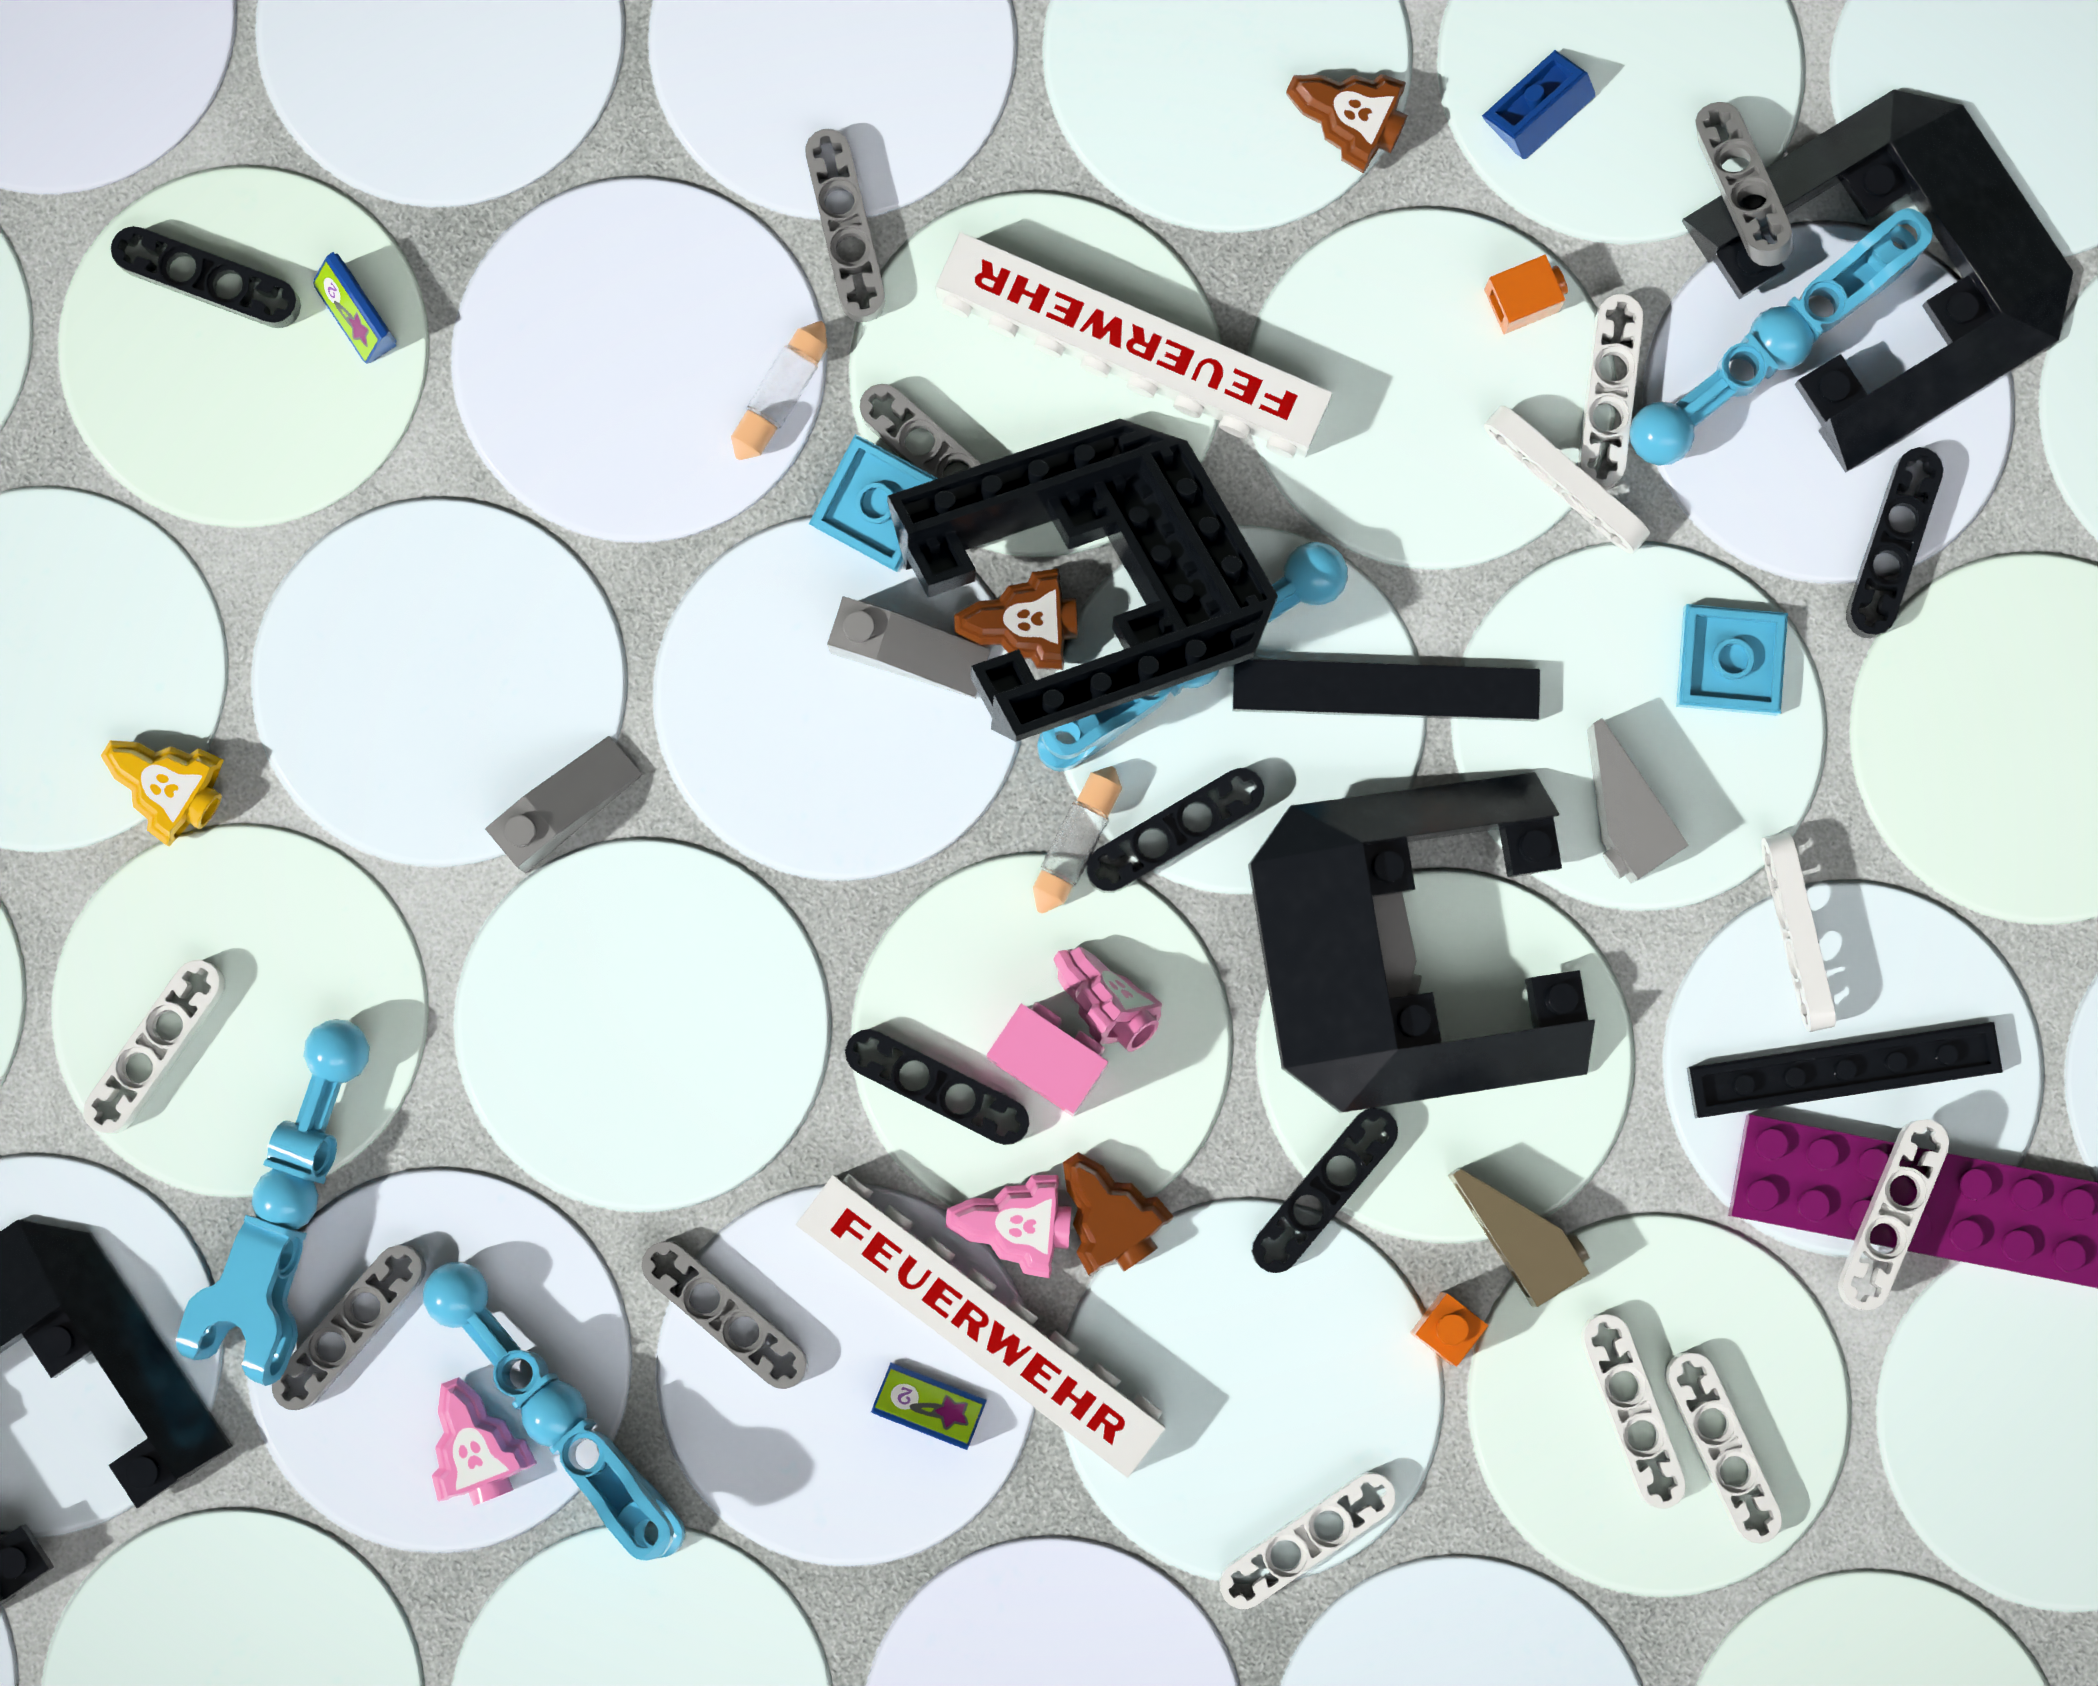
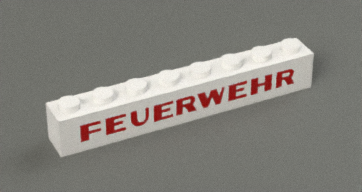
(1132, 346)
(982, 1326)

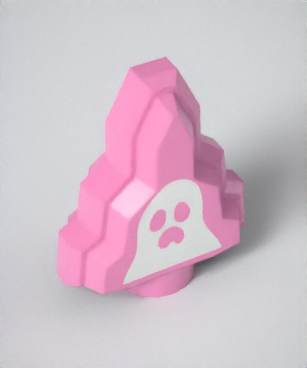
(1108, 1001)
(1019, 1223)
(475, 1449)

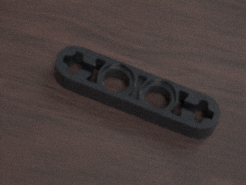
(204, 280)
(1888, 540)
(1178, 835)
(939, 1083)
(1330, 1195)

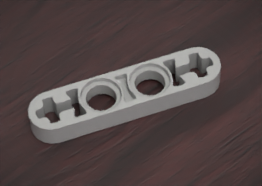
(1746, 182)
(840, 226)
(945, 448)
(728, 1310)
(354, 1332)

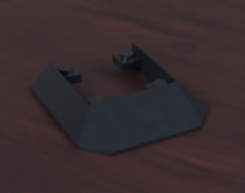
(1990, 319)
(1168, 528)
(1326, 958)
(74, 1304)

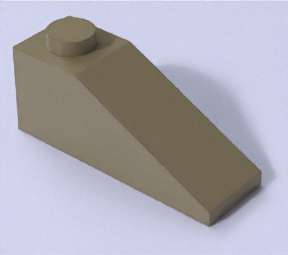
(1530, 1246)

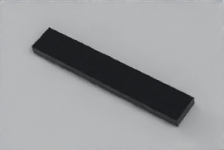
(1386, 690)
(1844, 1070)

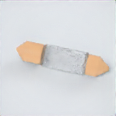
(779, 390)
(1076, 839)

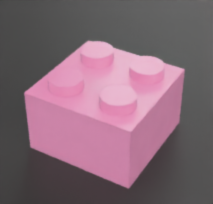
(1048, 1058)

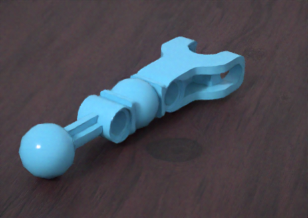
(1784, 335)
(1312, 575)
(284, 1200)
(557, 1418)

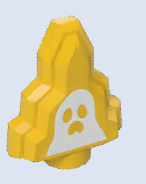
(167, 785)

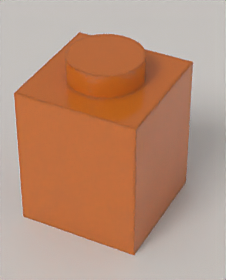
(1526, 293)
(1449, 1329)

